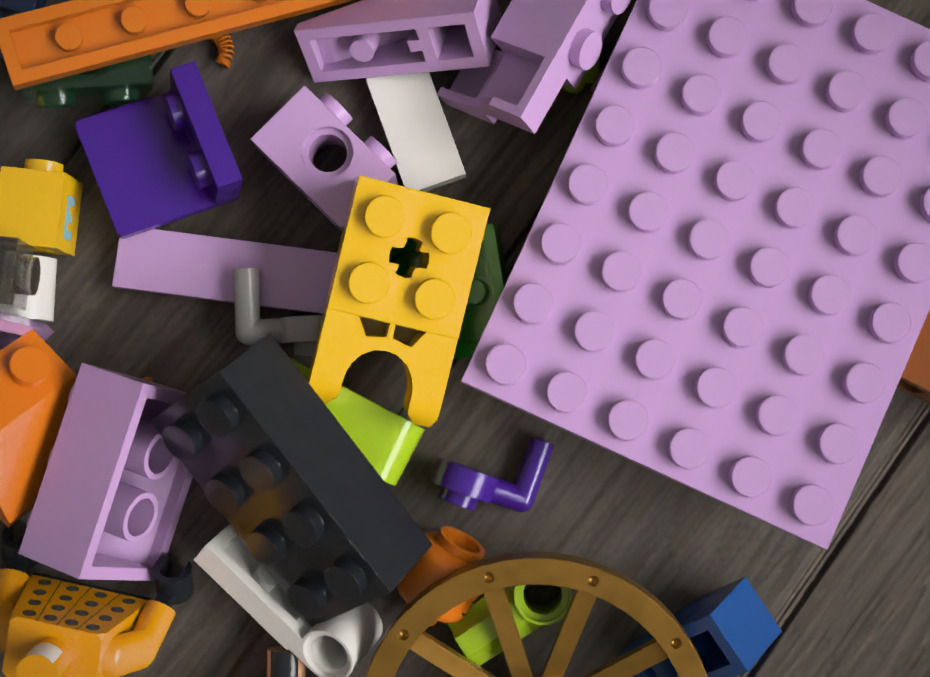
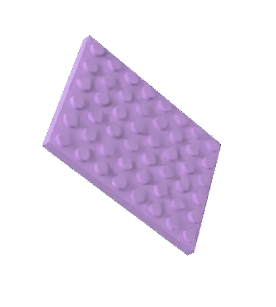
(732, 253)

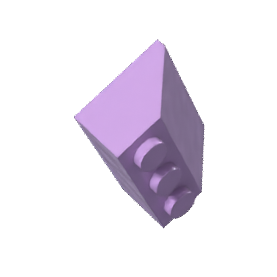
(108, 482)

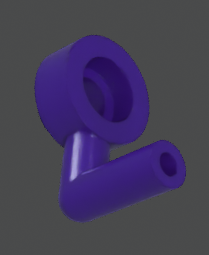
(466, 485)

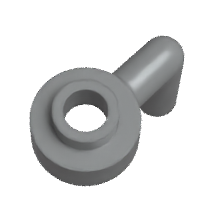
(249, 328)

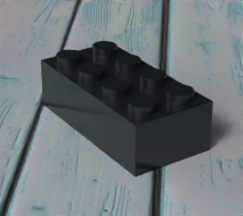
(292, 483)

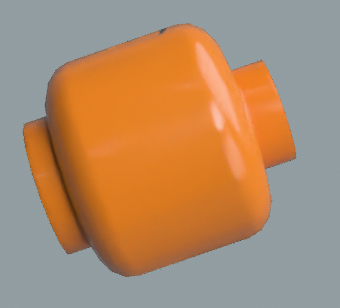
(448, 552)

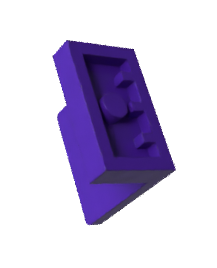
(161, 156)

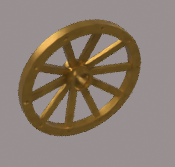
(495, 573)

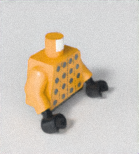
(78, 627)

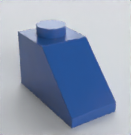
(727, 629)

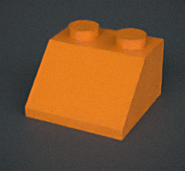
(32, 407)

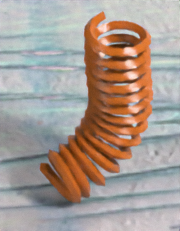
(222, 45)

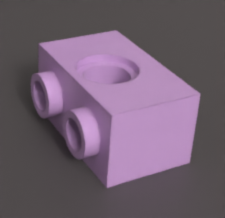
(297, 136)

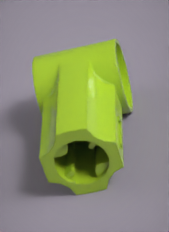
(477, 631)

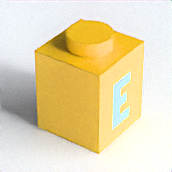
(40, 206)

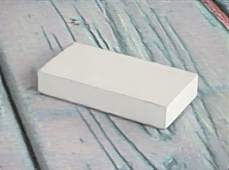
(416, 130)

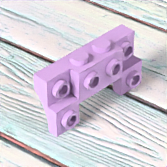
(541, 51)

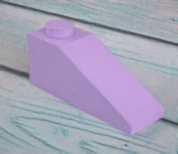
(398, 38)

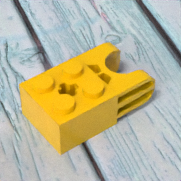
(402, 314)

